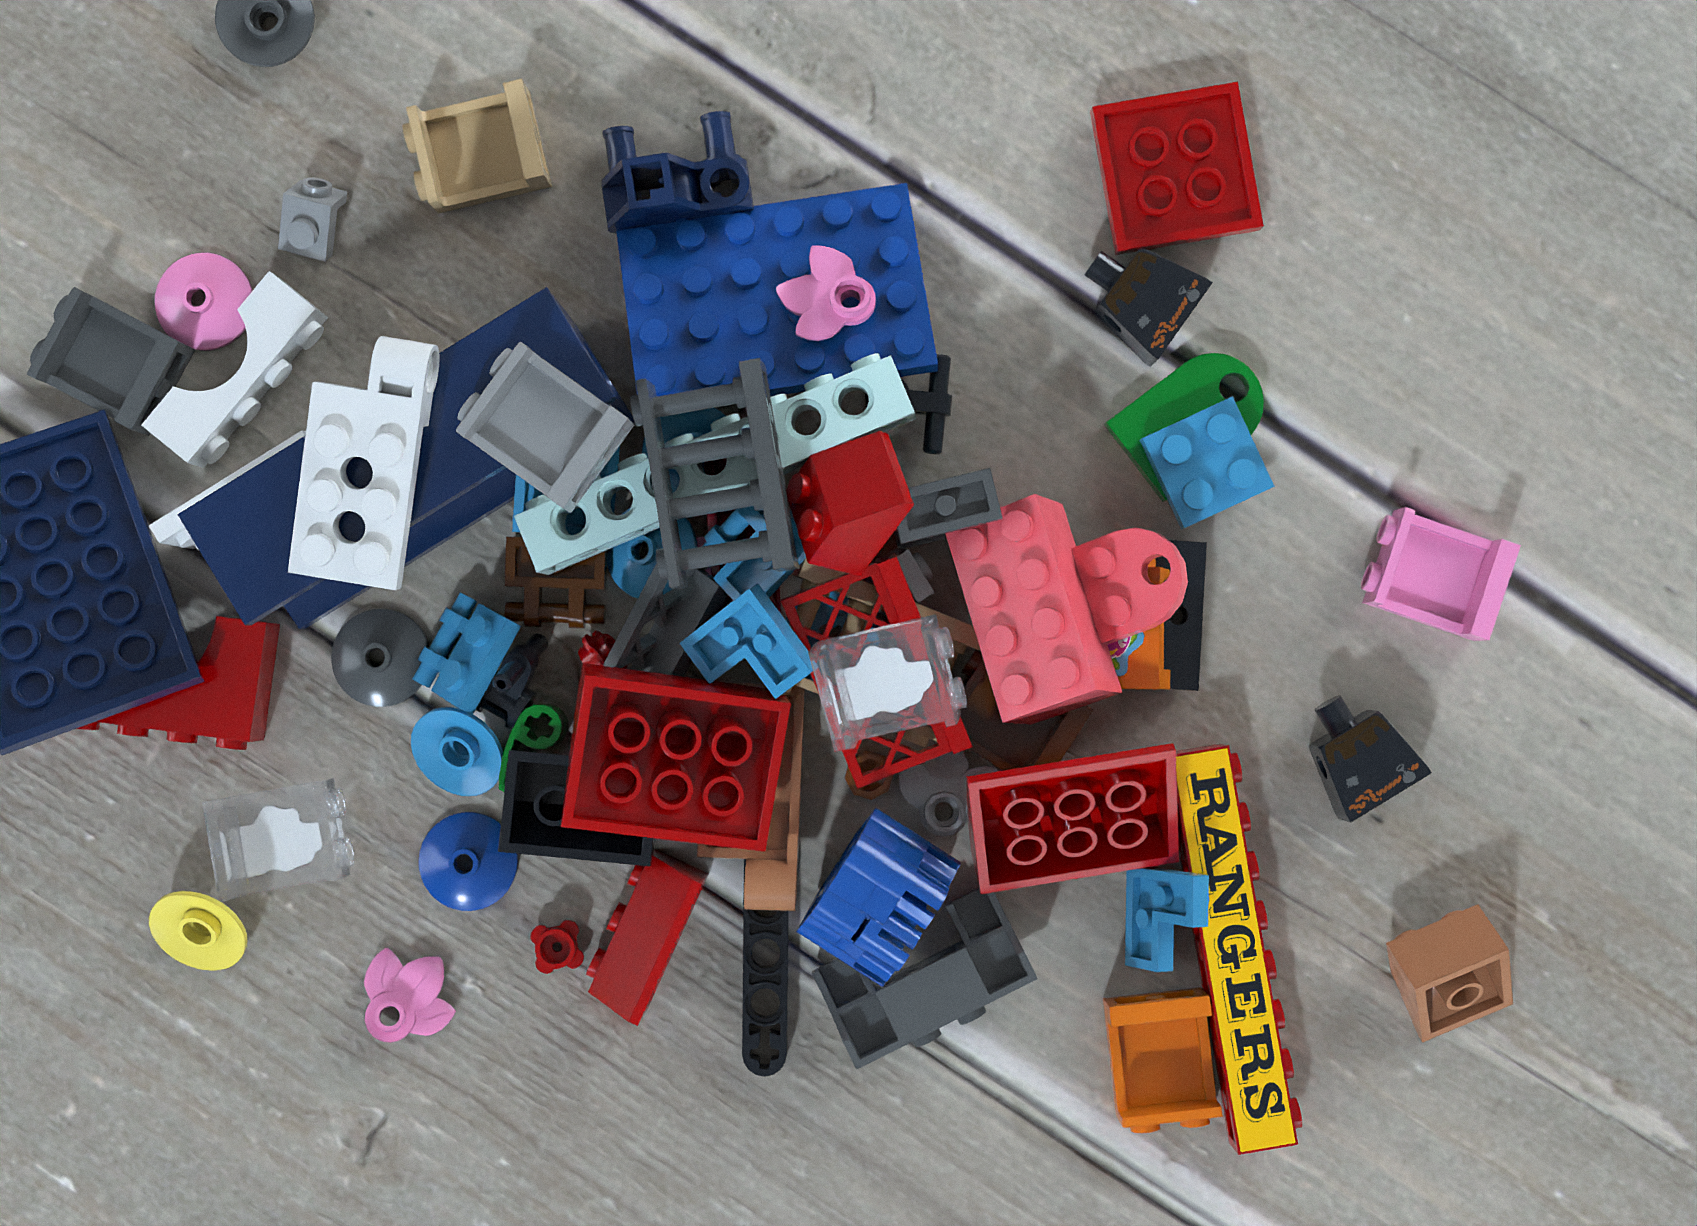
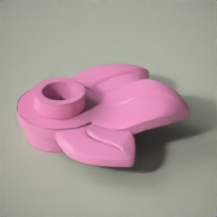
(821, 295)
(409, 990)

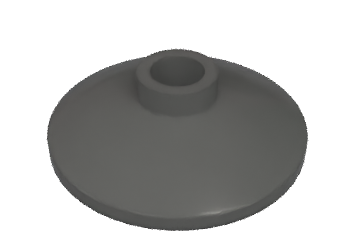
(242, 31)
(401, 643)

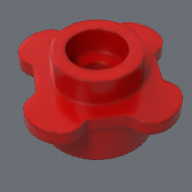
(596, 648)
(547, 957)

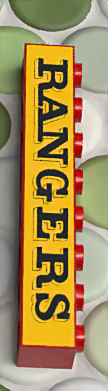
(1232, 954)

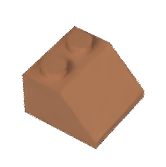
(1451, 972)

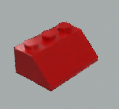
(645, 935)

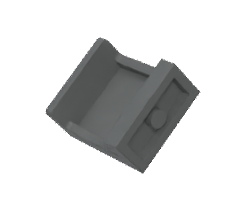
(108, 359)
(948, 507)

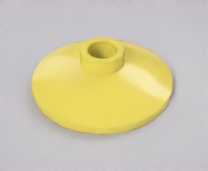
(198, 930)

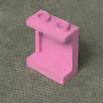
(1439, 575)

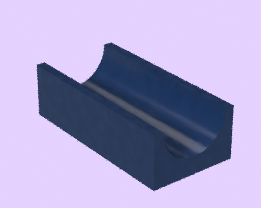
(250, 521)

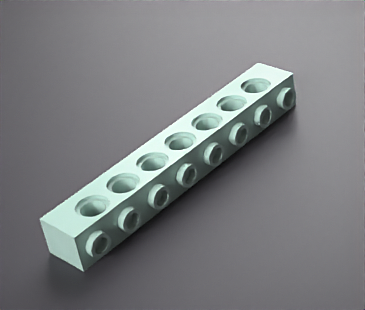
(544, 520)

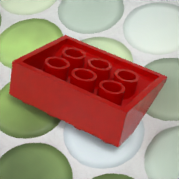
(674, 758)
(1073, 818)

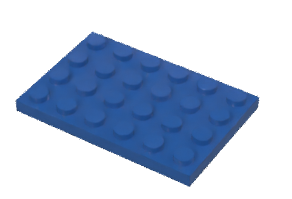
(708, 296)

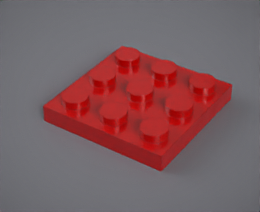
(1176, 168)

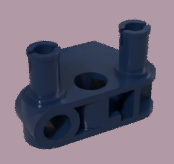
(686, 183)

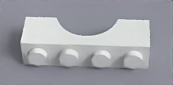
(277, 329)

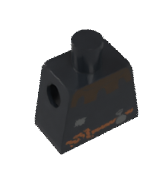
(1146, 300)
(1362, 759)

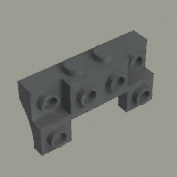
(931, 992)

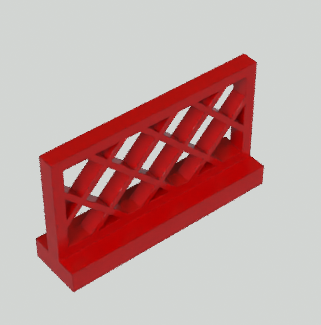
(899, 607)

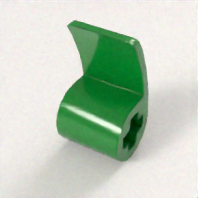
(524, 733)

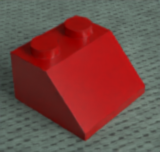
(849, 502)

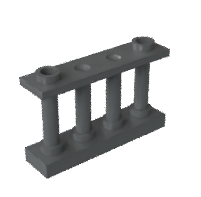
(764, 493)

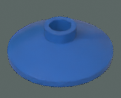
(491, 871)

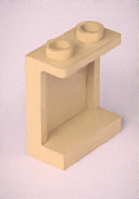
(477, 149)

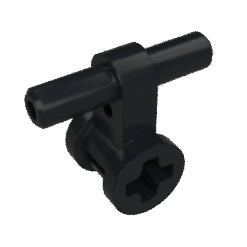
(934, 404)
(508, 690)

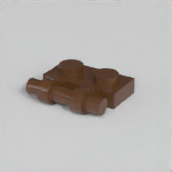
(577, 578)

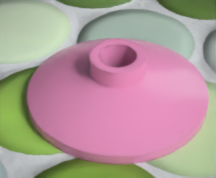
(217, 319)

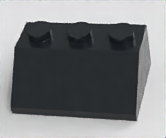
(534, 816)

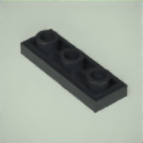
(1183, 640)

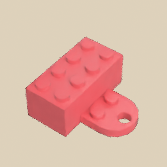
(1055, 606)

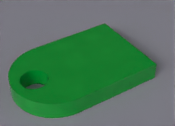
(1178, 396)

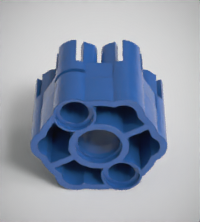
(879, 897)

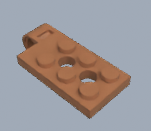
(773, 874)

